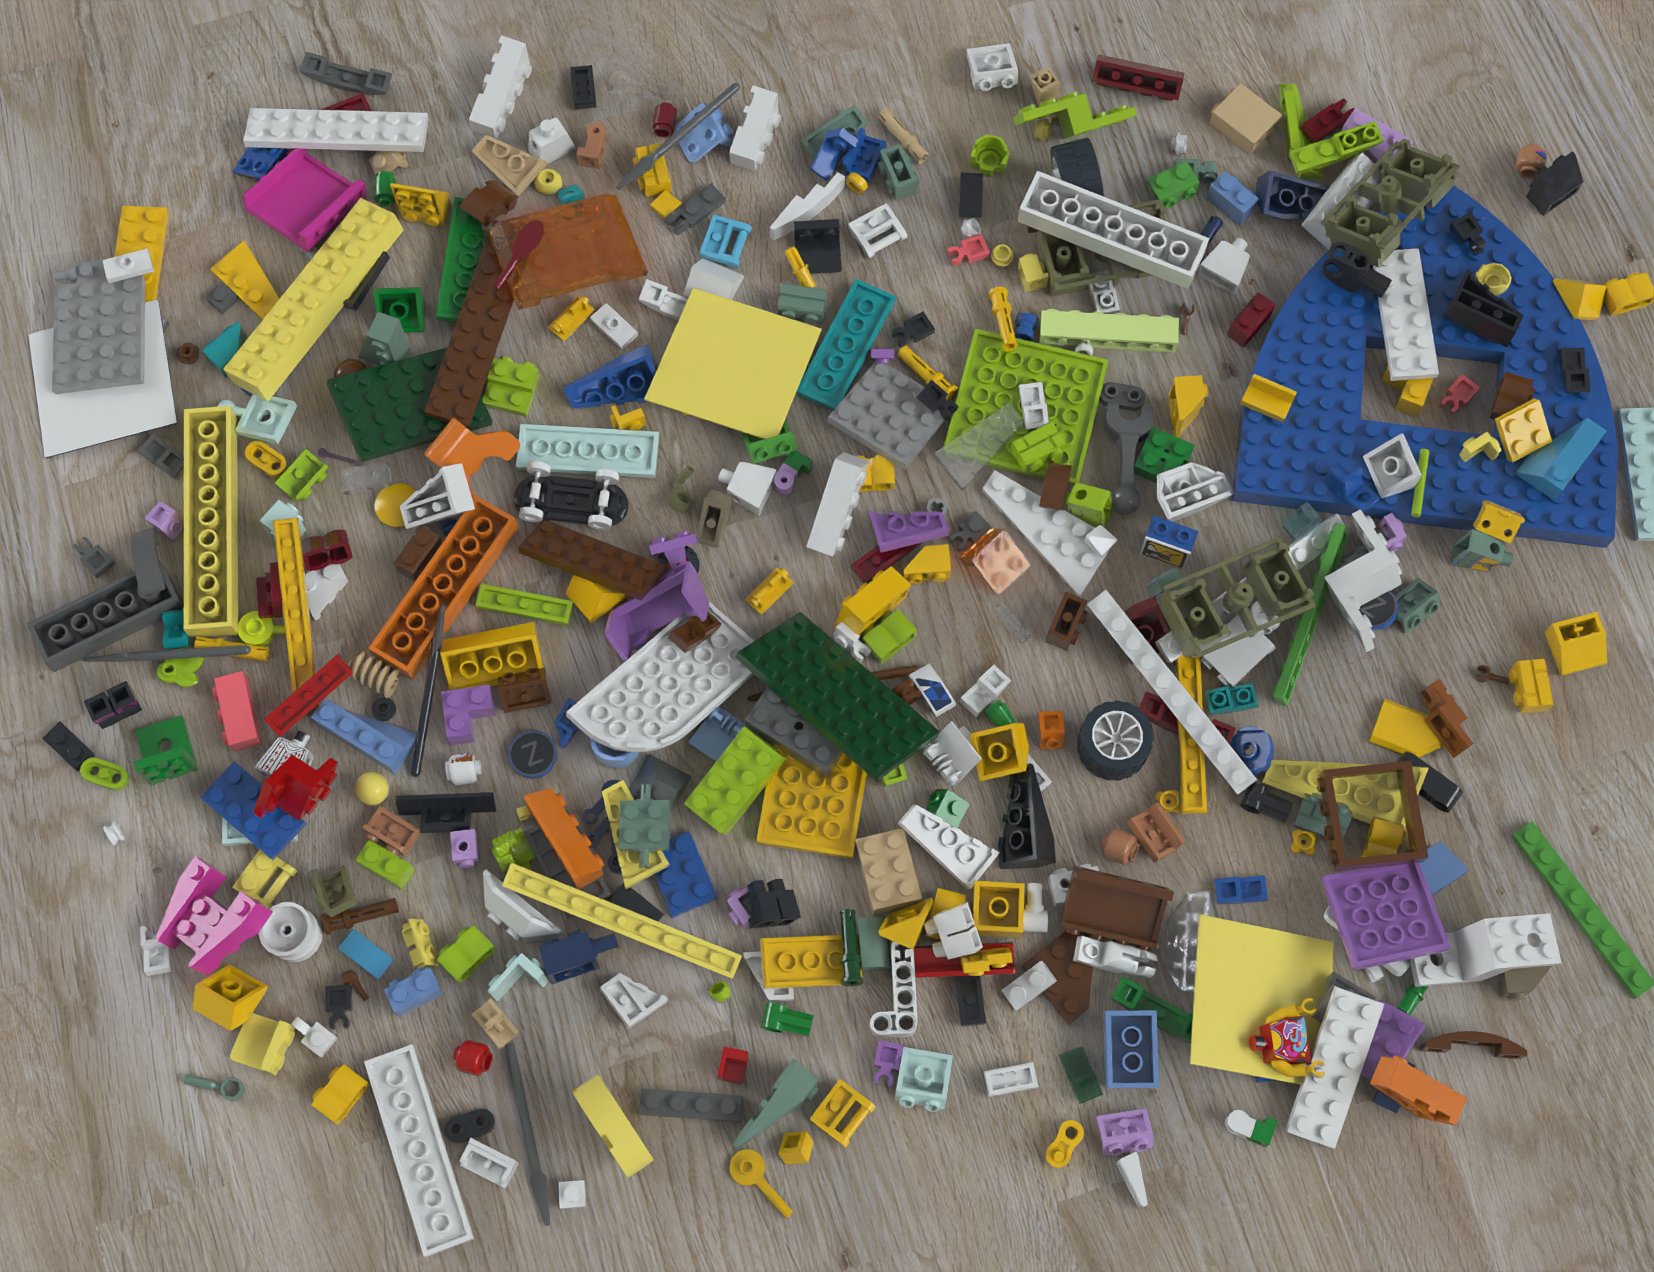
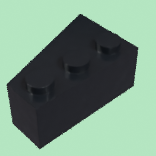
(1483, 312)

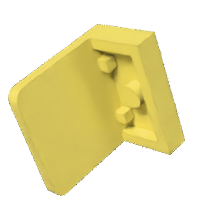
(263, 1043)

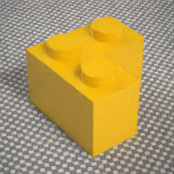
(1412, 394)

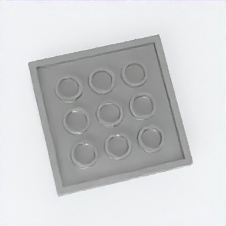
(887, 415)

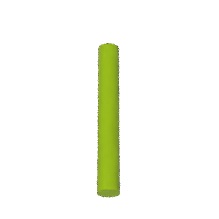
(1419, 488)

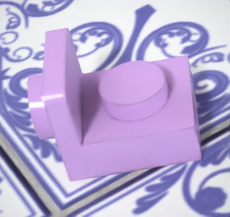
(166, 520)

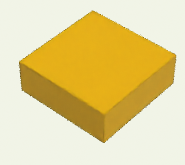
(665, 204)

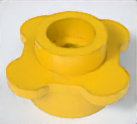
(1173, 797)
(1308, 837)

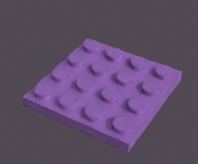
(1385, 914)

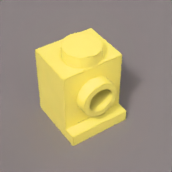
(1032, 272)

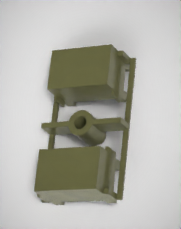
(1406, 186)
(1067, 265)
(1271, 579)

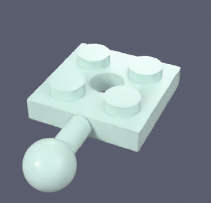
(257, 408)

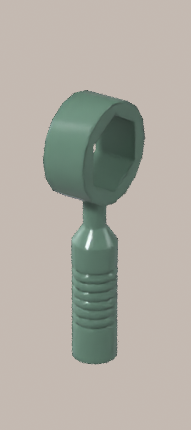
(211, 1084)

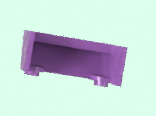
(671, 597)

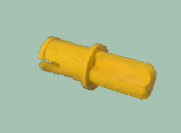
(800, 269)

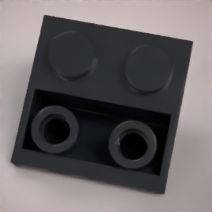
(1555, 183)

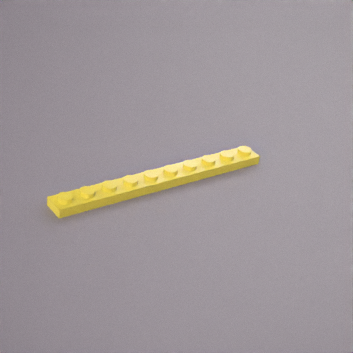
(622, 920)

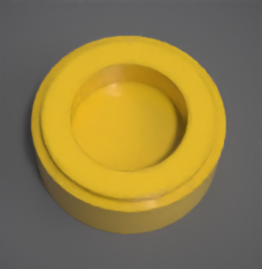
(856, 183)

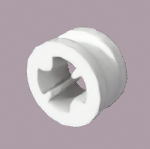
(114, 833)

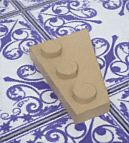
(508, 163)

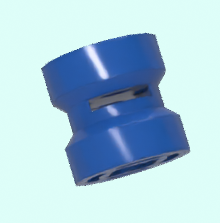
(1025, 326)

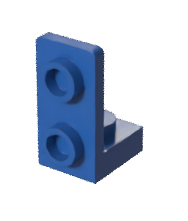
(830, 151)

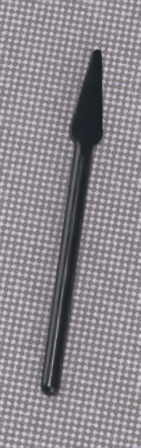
(436, 646)

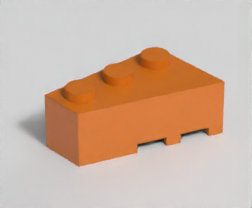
(1417, 1091)

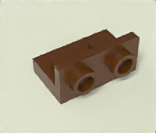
(524, 690)

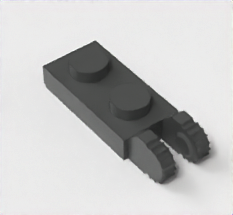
(696, 209)

